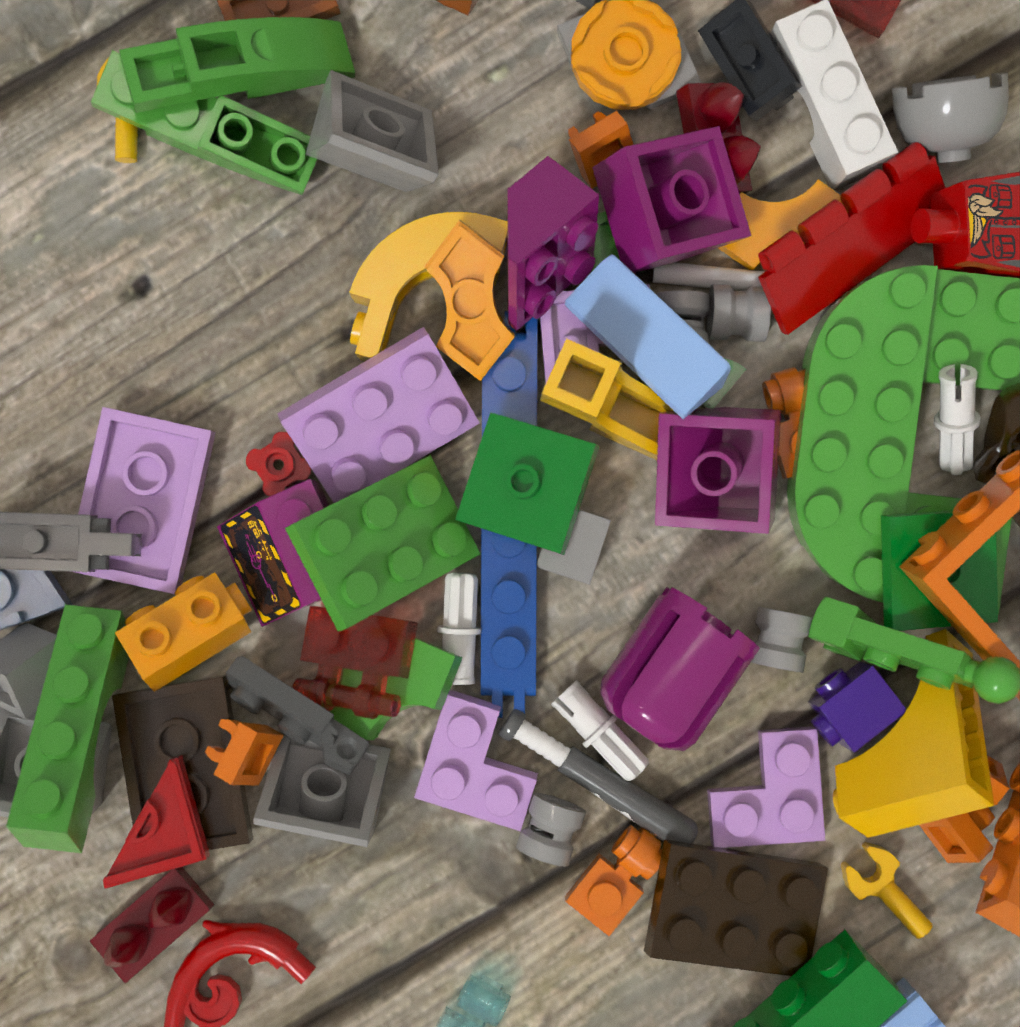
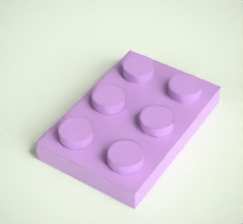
(379, 416)
(151, 484)

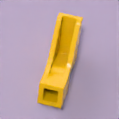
(606, 397)

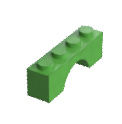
(57, 772)

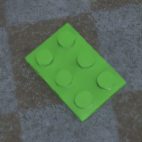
(382, 543)

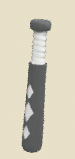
(624, 796)

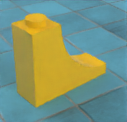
(924, 767)

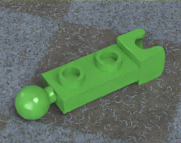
(852, 633)

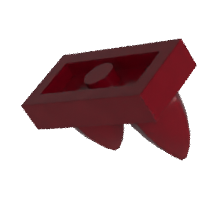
(719, 105)
(151, 923)

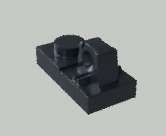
(750, 58)

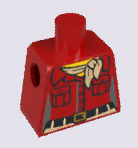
(974, 226)

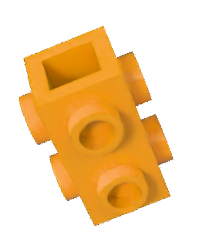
(184, 629)

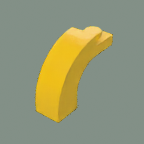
(398, 267)

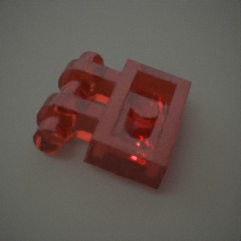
(374, 645)

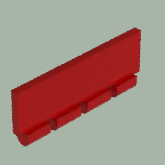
(847, 238)

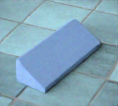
(648, 336)

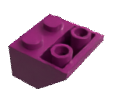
(548, 238)

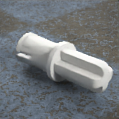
(957, 419)
(459, 623)
(600, 731)

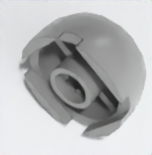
(952, 114)

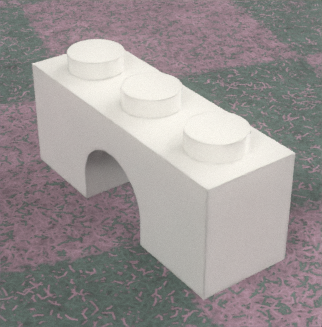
(847, 124)

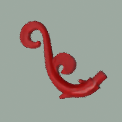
(226, 939)

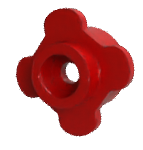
(263, 461)

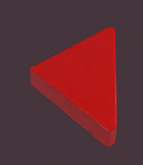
(165, 832)

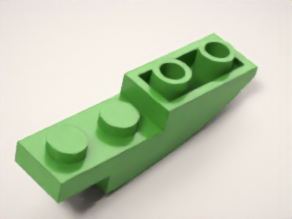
(235, 57)
(215, 131)

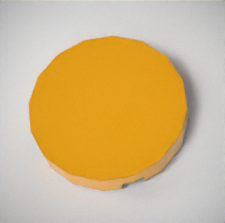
(625, 53)

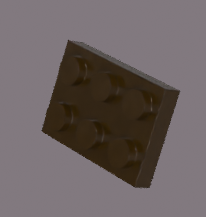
(176, 723)
(734, 909)

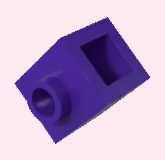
(854, 706)

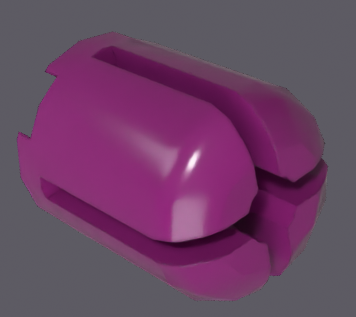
(675, 671)

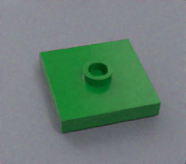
(527, 483)
(903, 602)

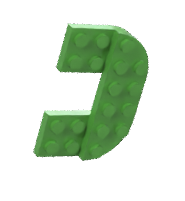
(865, 404)

